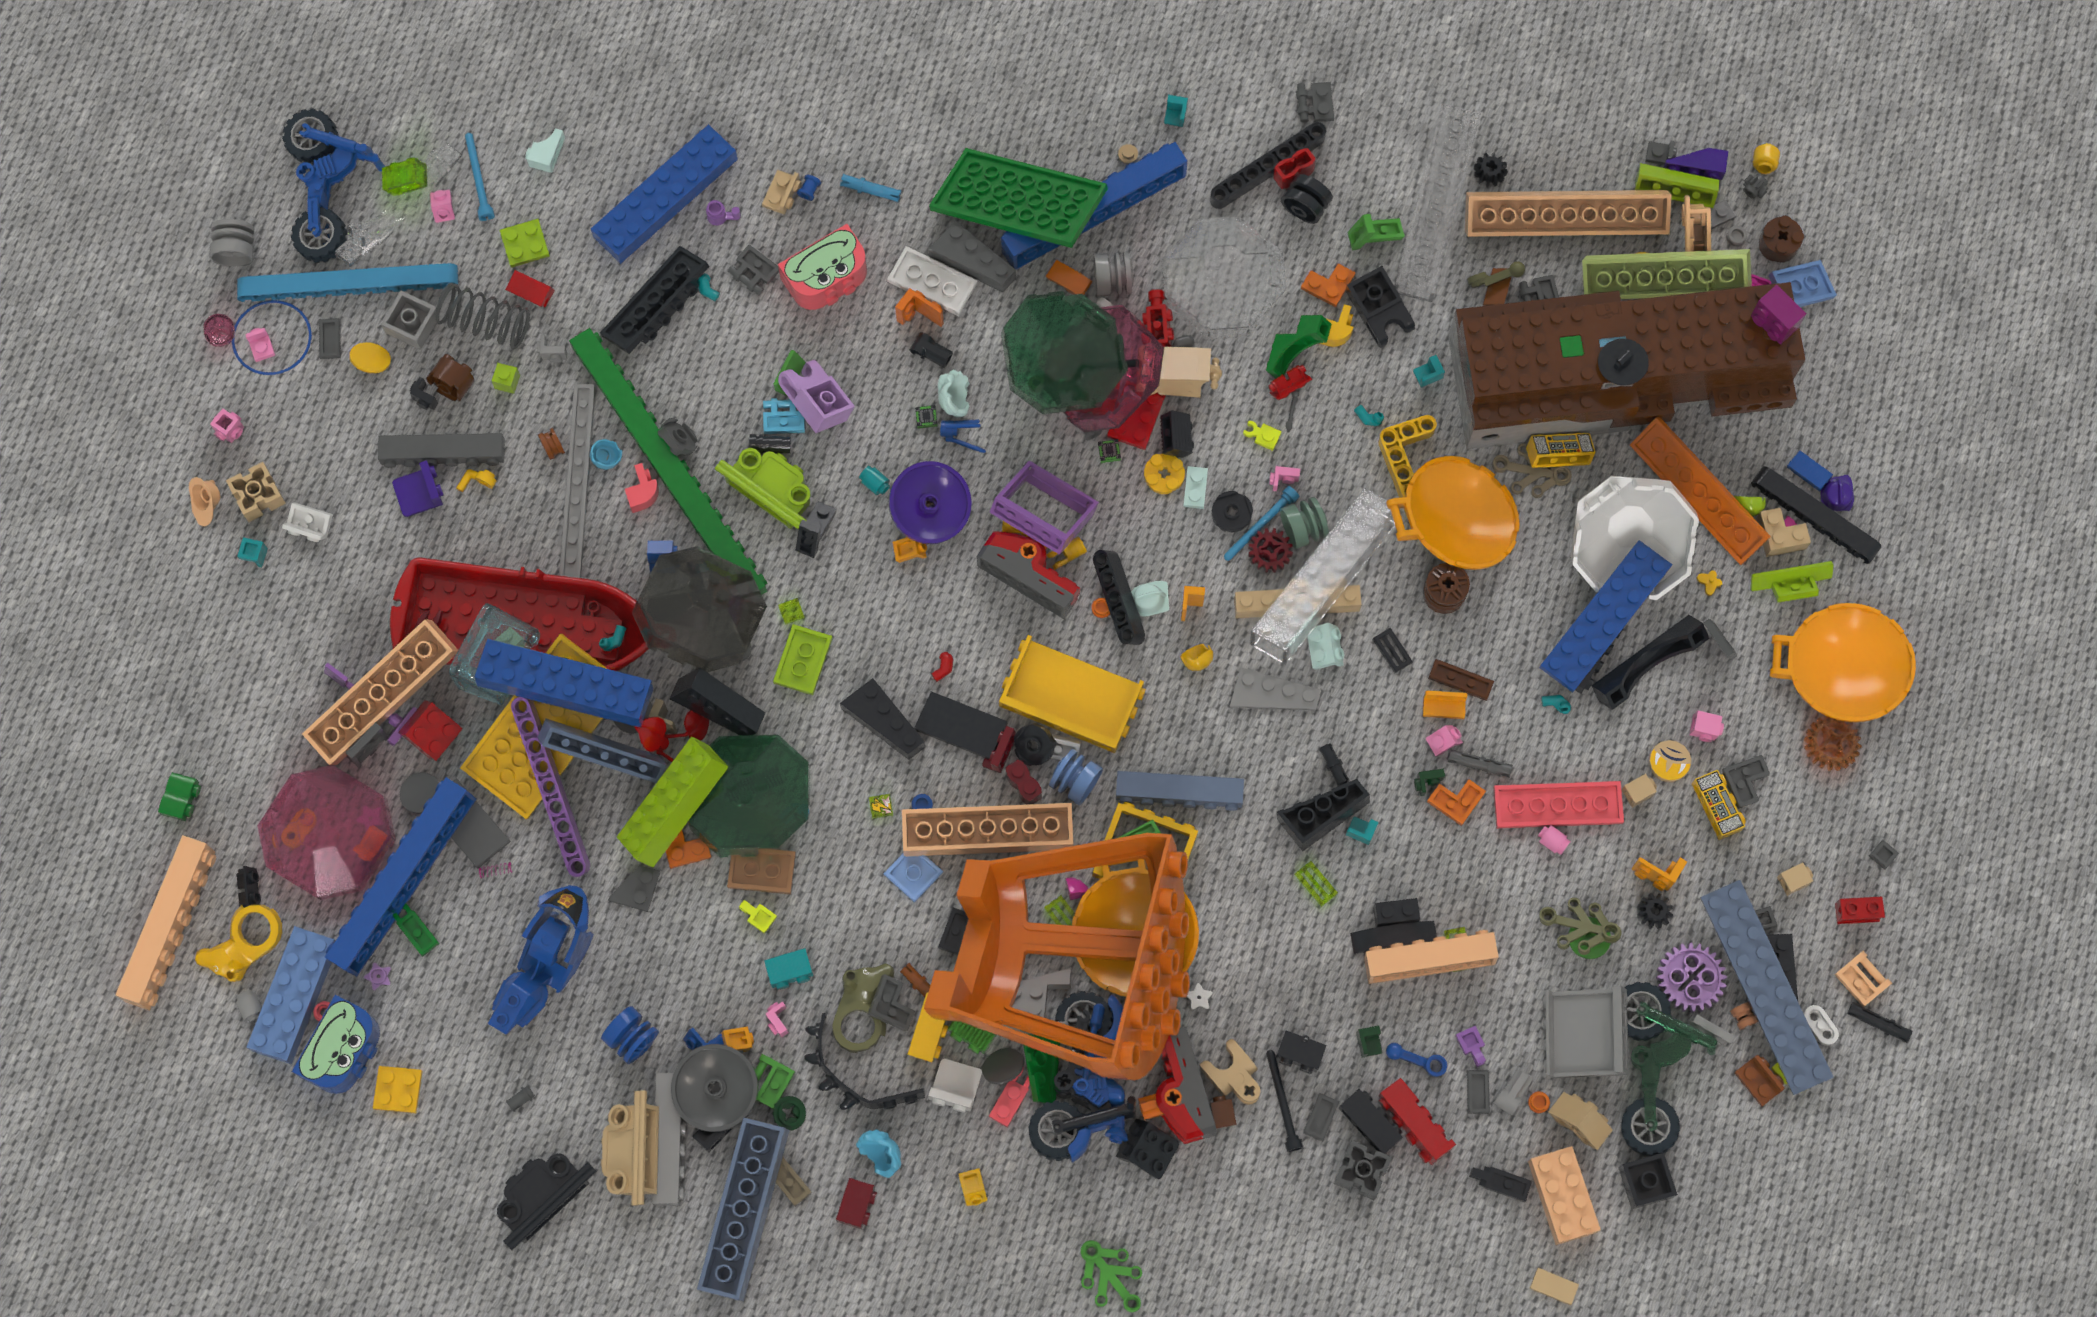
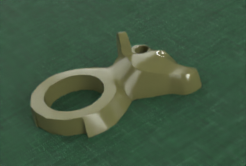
(858, 995)

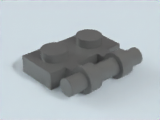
(1321, 100)
(757, 264)
(1543, 287)

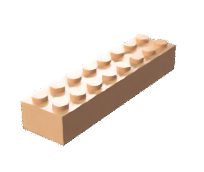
(381, 691)
(987, 829)
(166, 923)

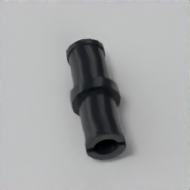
(1334, 764)

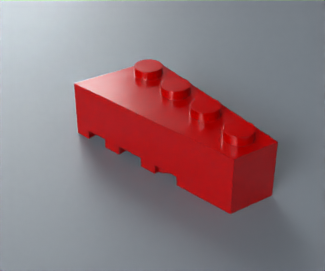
(1416, 1122)

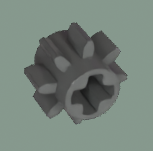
(1755, 186)

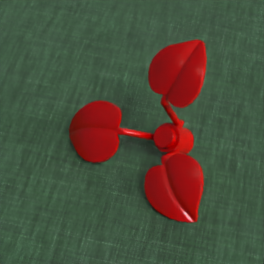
(654, 728)

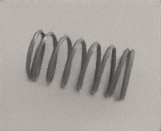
(482, 311)

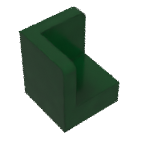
(1369, 1041)

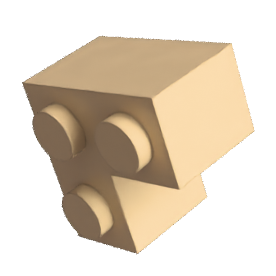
(1782, 538)
(1581, 1119)

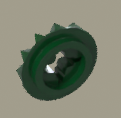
(798, 1111)

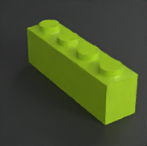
(1699, 188)

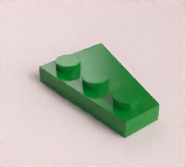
(1041, 1072)

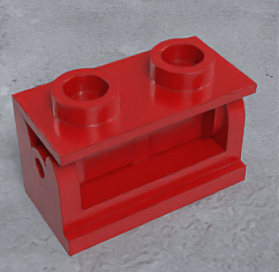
(1859, 910)

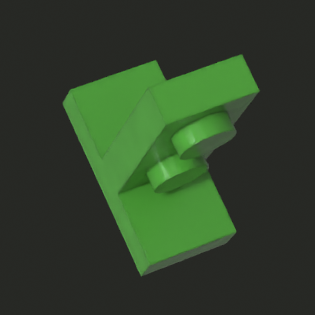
(1370, 230)

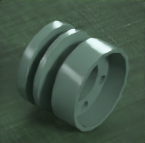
(1308, 521)

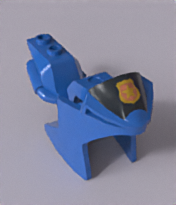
(526, 992)

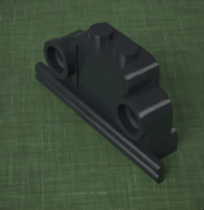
(539, 1195)

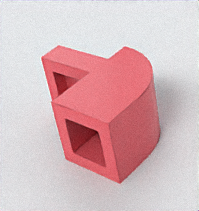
(643, 494)

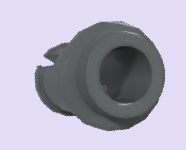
(520, 1098)

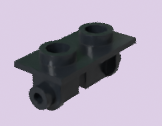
(248, 879)

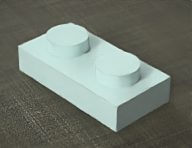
(1195, 487)

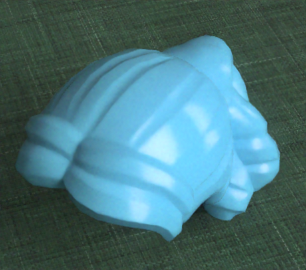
(881, 1151)

